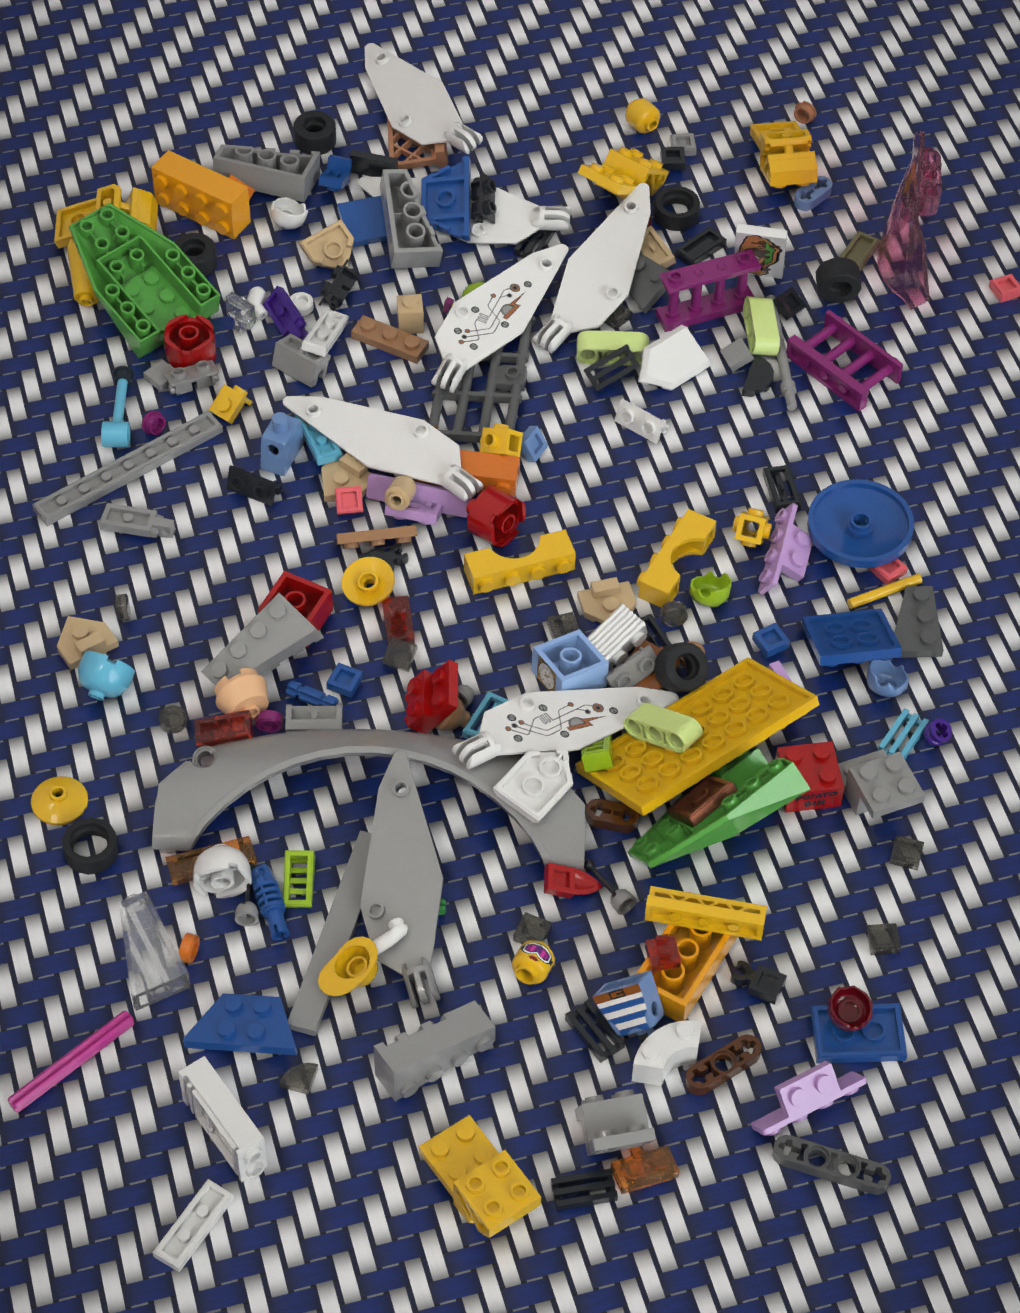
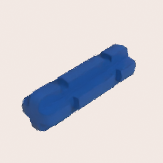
(310, 695)

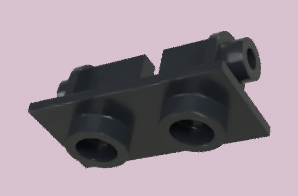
(484, 191)
(343, 278)
(252, 485)

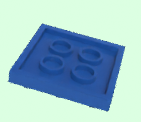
(851, 637)

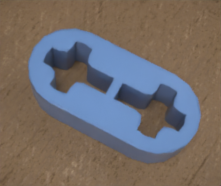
(816, 195)

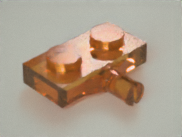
(644, 1169)

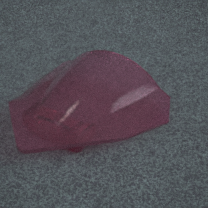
(902, 244)

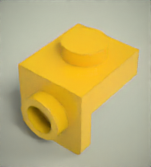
(229, 403)

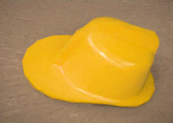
(350, 968)

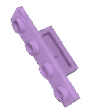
(426, 504)
(787, 551)
(805, 1094)

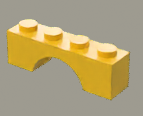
(690, 536)
(491, 571)

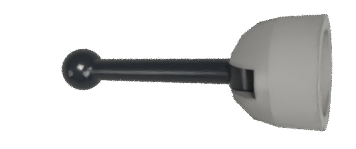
(621, 899)
(247, 912)

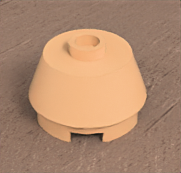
(242, 693)

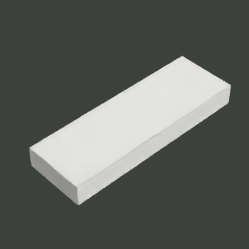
(325, 332)
(193, 1225)

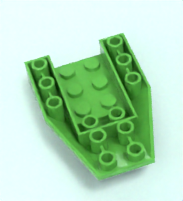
(140, 276)
(761, 791)

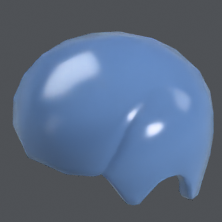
(886, 678)

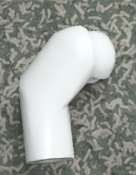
(256, 297)
(391, 937)

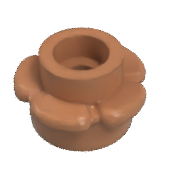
(804, 112)

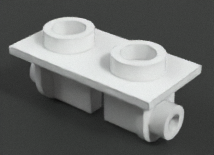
(640, 421)

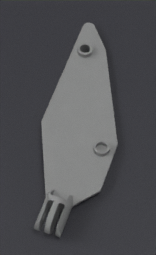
(403, 880)

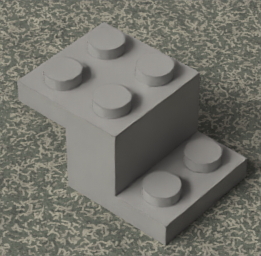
(880, 783)
(614, 1122)

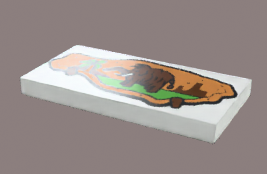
(767, 246)

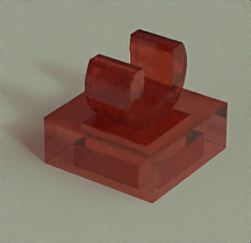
(662, 953)

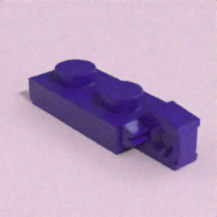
(285, 314)

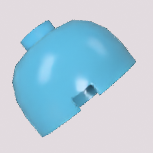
(104, 676)

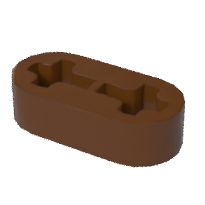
(611, 816)

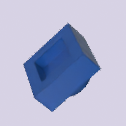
(771, 640)
(344, 680)

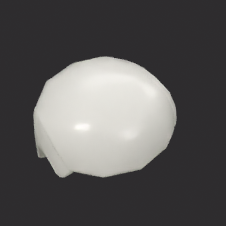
(288, 213)

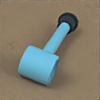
(116, 432)

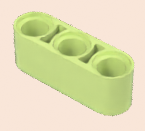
(761, 326)
(598, 344)
(663, 727)

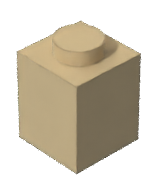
(410, 313)

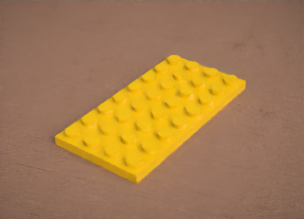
(735, 715)

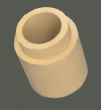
(400, 492)

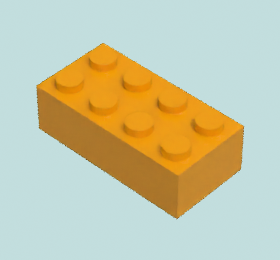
(201, 194)
(700, 958)

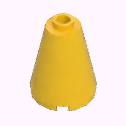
(81, 285)

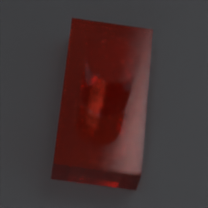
(398, 619)
(223, 728)

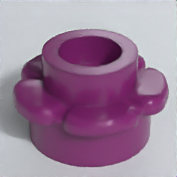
(153, 423)

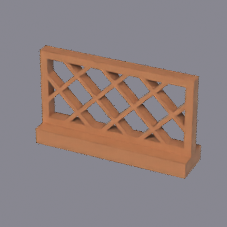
(438, 151)

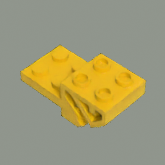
(785, 153)
(625, 171)
(139, 205)
(483, 1183)

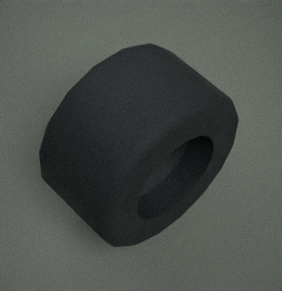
(314, 132)
(200, 251)
(838, 280)
(696, 667)

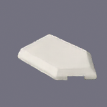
(672, 360)
(536, 783)

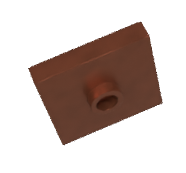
(701, 800)

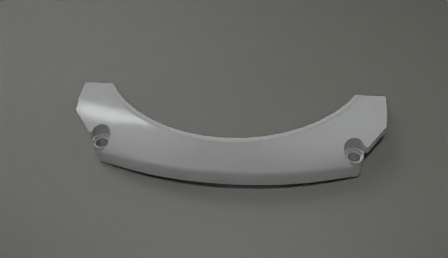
(198, 794)

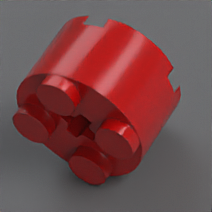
(189, 341)
(495, 516)

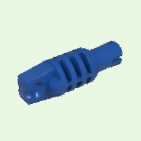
(270, 900)

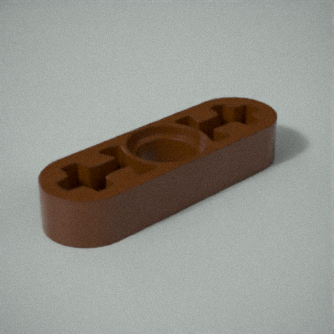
(717, 1077)

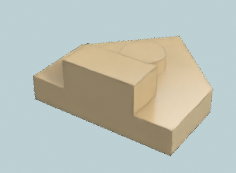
(329, 246)
(343, 473)
(605, 598)
(82, 636)

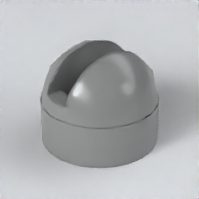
(465, 694)

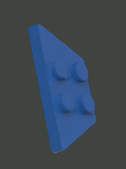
(448, 199)
(243, 1025)

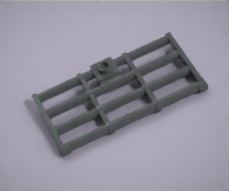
(502, 377)

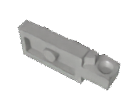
(136, 521)

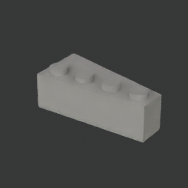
(269, 171)
(407, 229)
(265, 642)
(432, 1050)

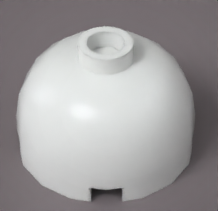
(222, 872)

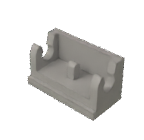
(297, 362)
(313, 717)

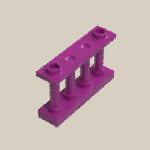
(710, 306)
(839, 379)

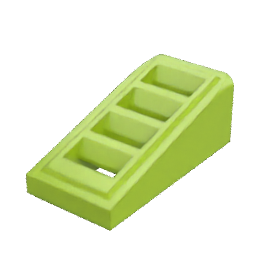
(598, 755)
(299, 857)

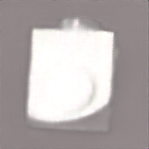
(241, 311)

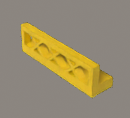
(705, 913)

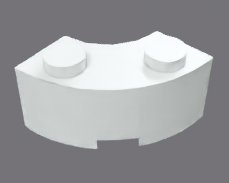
(666, 1050)

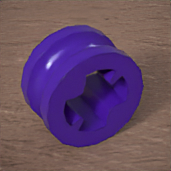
(944, 735)

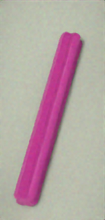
(70, 1061)

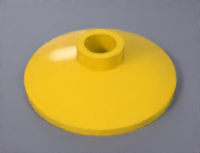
(367, 571)
(60, 809)

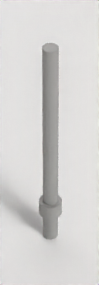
(787, 386)

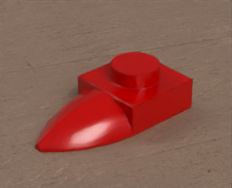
(568, 881)

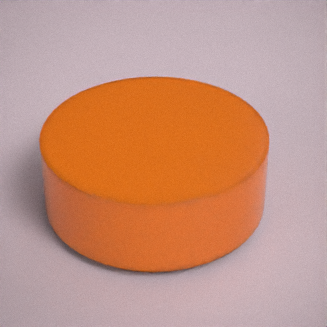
(189, 947)

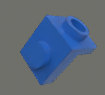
(337, 173)

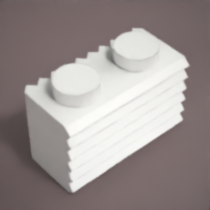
(618, 635)

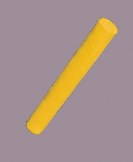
(884, 591)

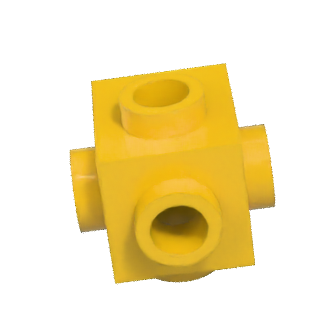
(501, 440)
(743, 533)

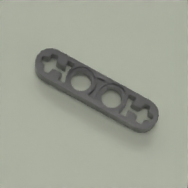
(829, 1170)

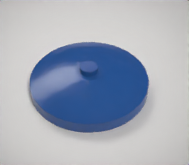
(860, 523)

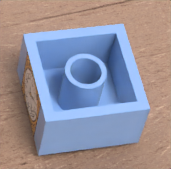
(569, 663)

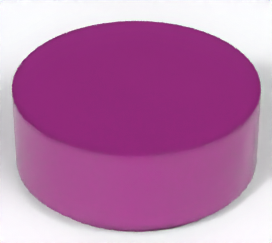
(269, 721)

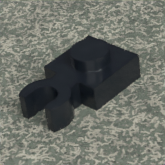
(389, 556)
(762, 983)

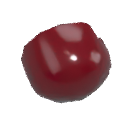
(849, 1008)

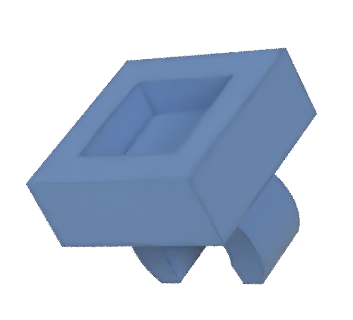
(533, 444)

